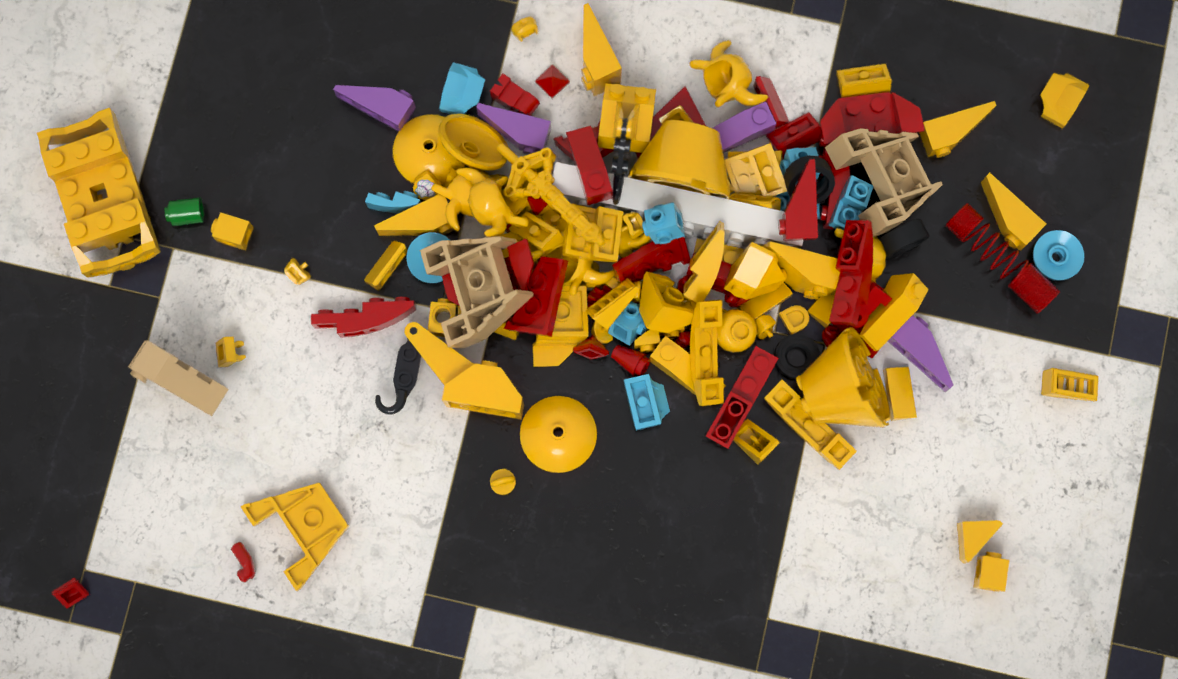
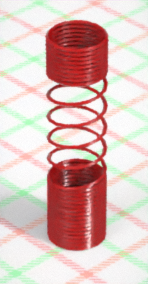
(1029, 282)

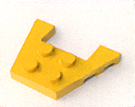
(310, 519)

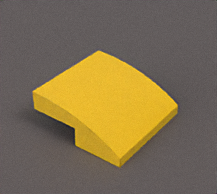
(756, 172)
(610, 224)
(543, 230)

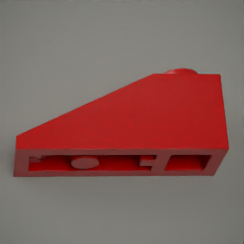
(589, 165)
(800, 214)

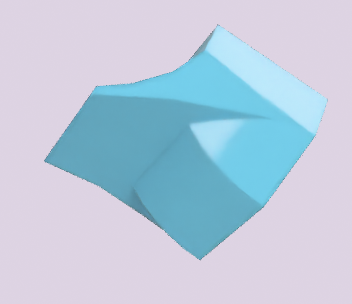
(461, 89)
(646, 401)

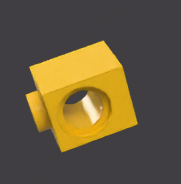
(232, 231)
(436, 308)
(991, 572)

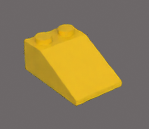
(599, 60)
(806, 270)

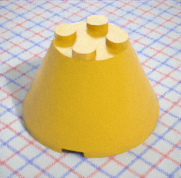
(843, 386)

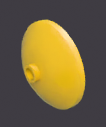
(472, 142)
(414, 159)
(562, 452)

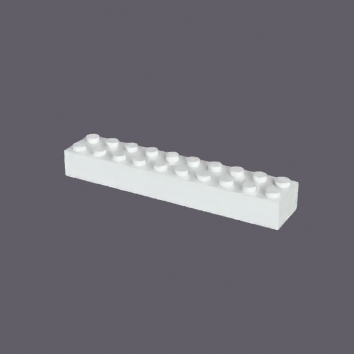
(699, 211)

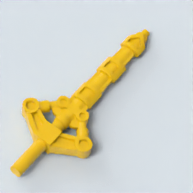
(541, 185)

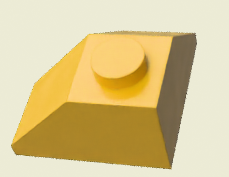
(755, 273)
(664, 306)

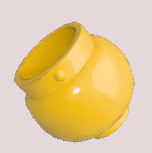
(737, 331)

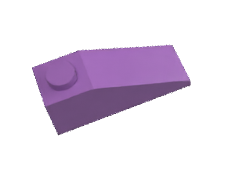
(383, 104)
(746, 126)
(523, 131)
(920, 348)

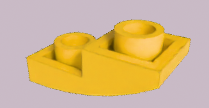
(651, 339)

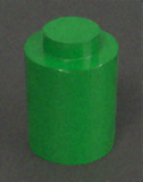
(185, 211)

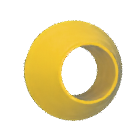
(684, 158)

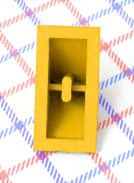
(755, 441)
(973, 536)

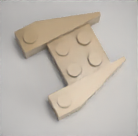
(892, 170)
(480, 286)
(177, 377)

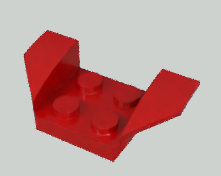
(873, 113)
(518, 265)

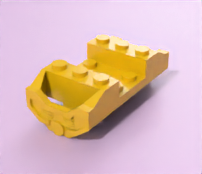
(88, 167)

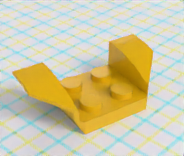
(568, 331)

